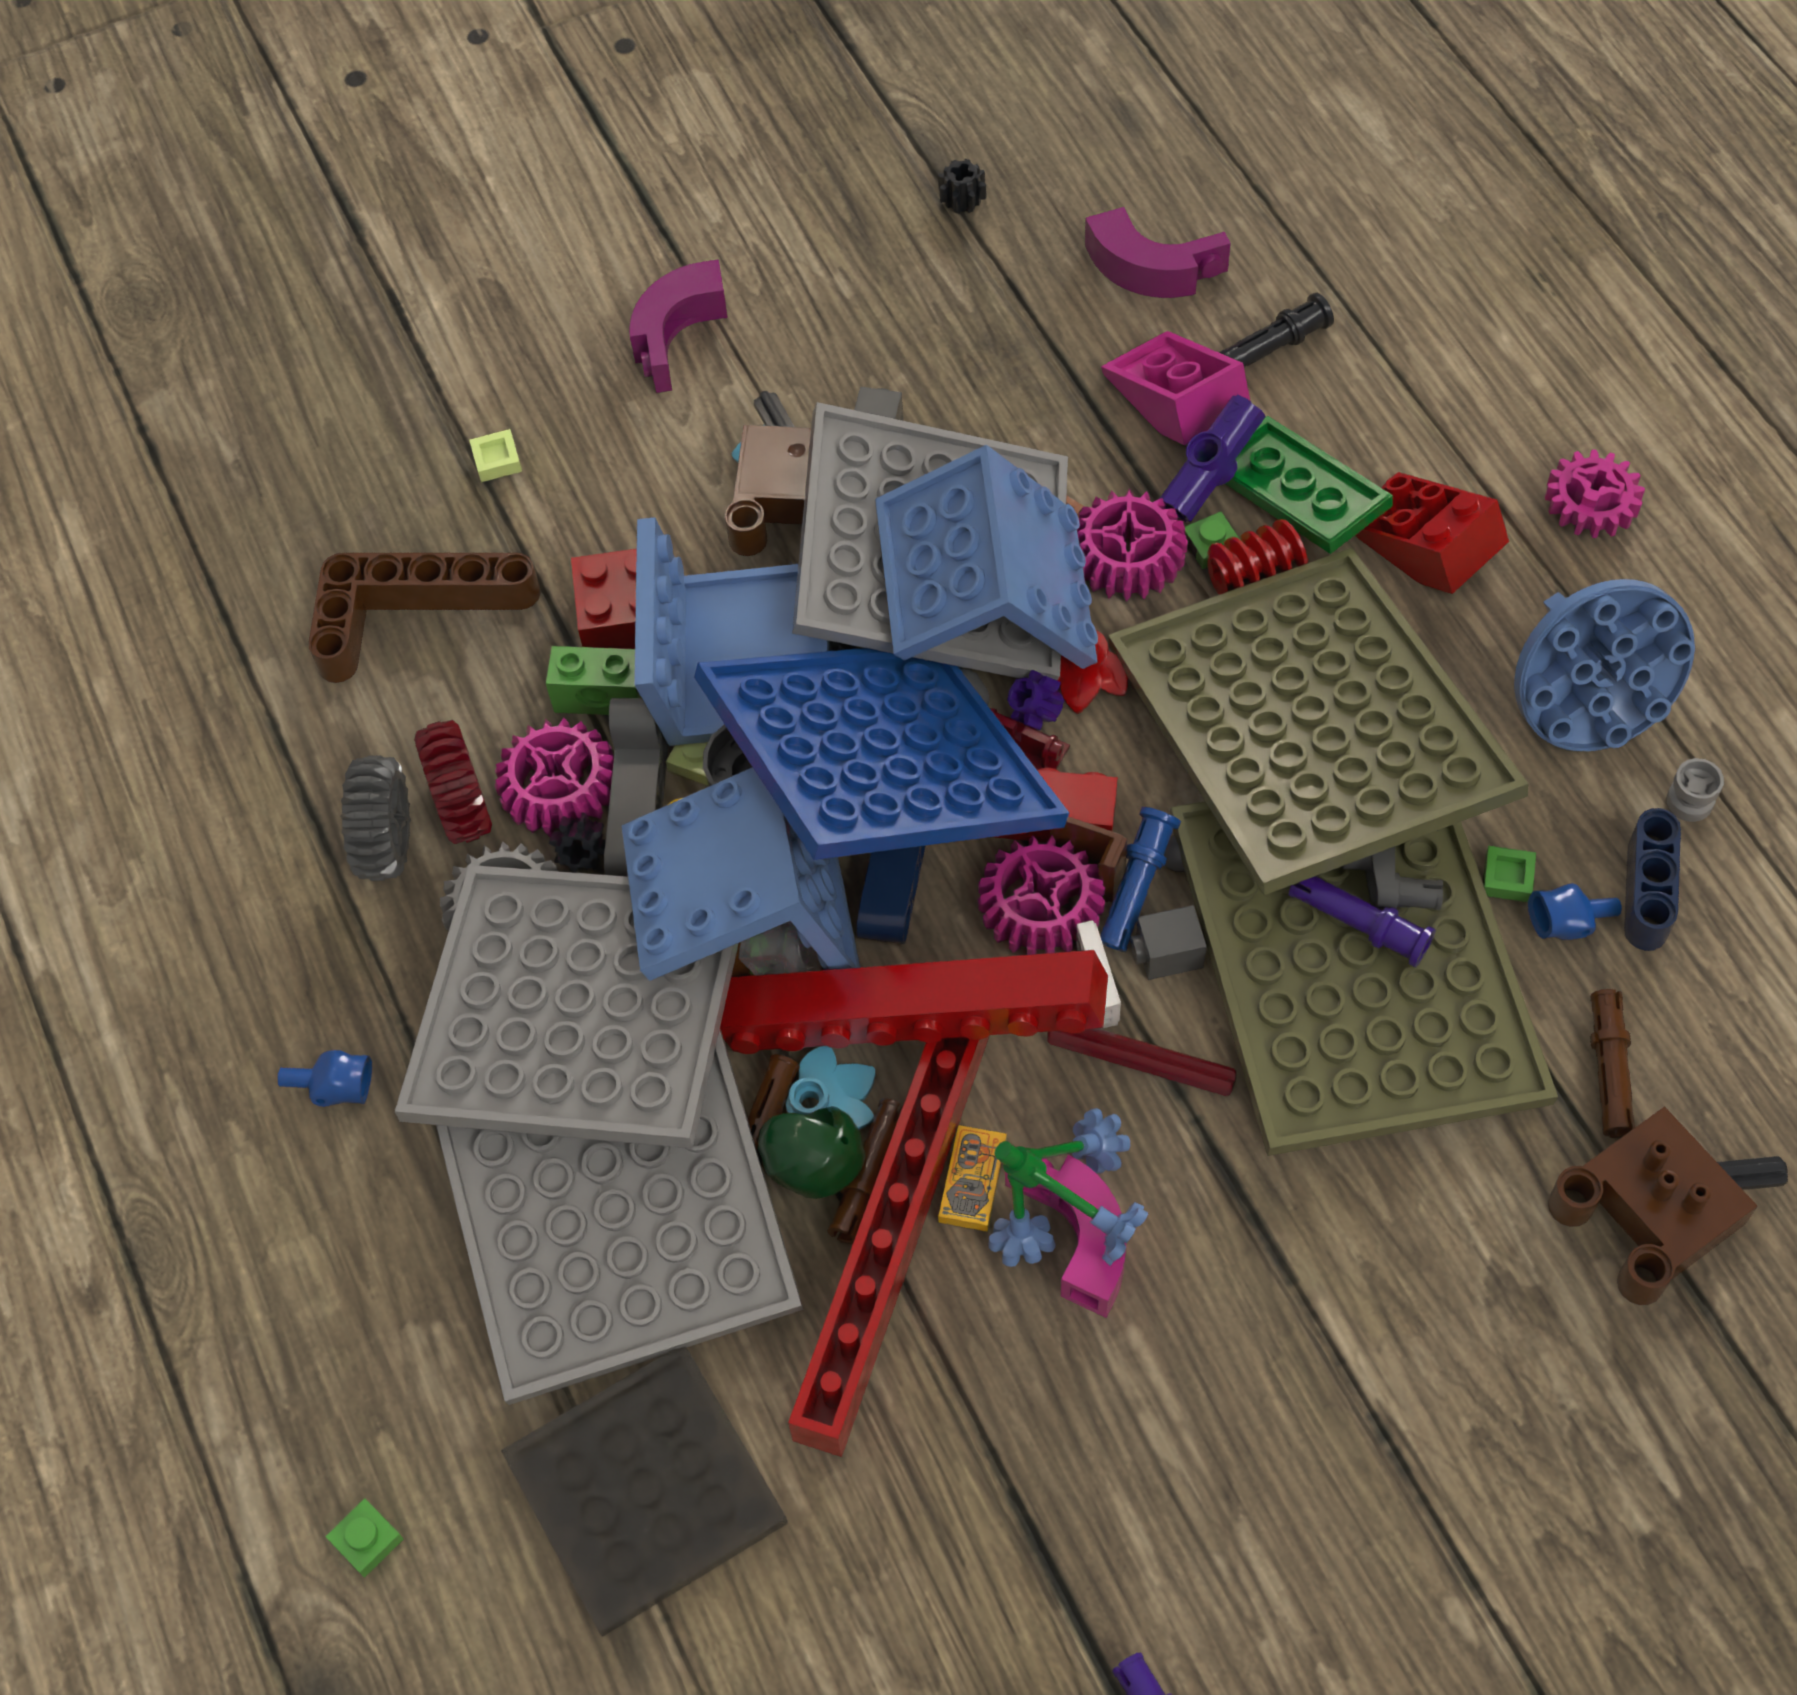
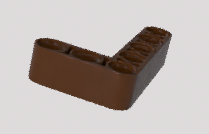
(407, 581)

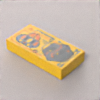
(971, 1179)

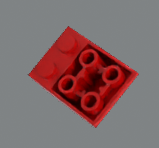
(1436, 531)

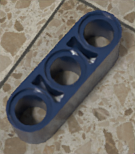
(889, 894)
(1647, 897)

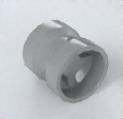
(1695, 789)

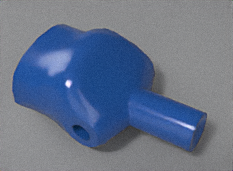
(1568, 912)
(333, 1079)

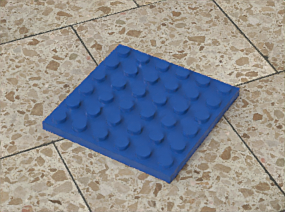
(877, 750)

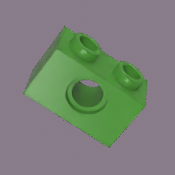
(588, 677)

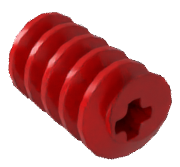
(1255, 554)

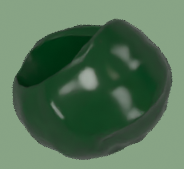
(812, 1151)

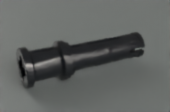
(1289, 328)

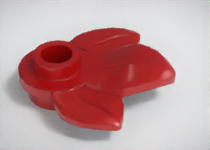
(1082, 685)

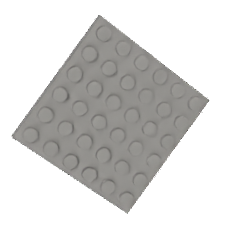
(840, 554)
(554, 1024)
(615, 1246)

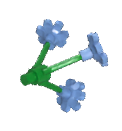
(1025, 1236)

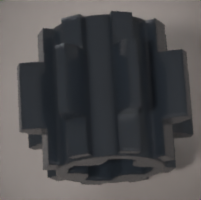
(962, 186)
(565, 842)

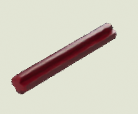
(1148, 1059)

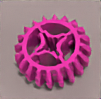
(1155, 544)
(558, 760)
(1027, 915)

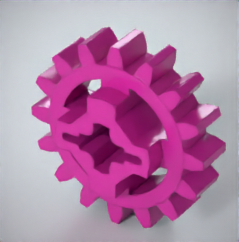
(1594, 493)

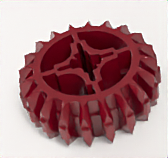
(453, 782)

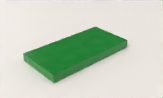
(1306, 486)

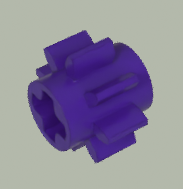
(1035, 700)

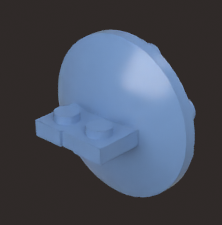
(1604, 664)

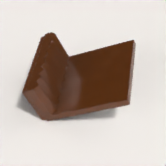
(1103, 848)

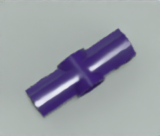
(1224, 443)

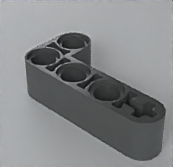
(636, 774)

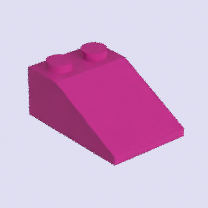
(1177, 384)

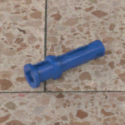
(1144, 858)

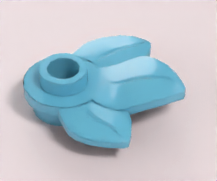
(832, 1085)

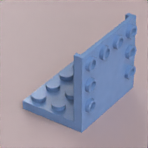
(982, 547)
(703, 621)
(725, 872)

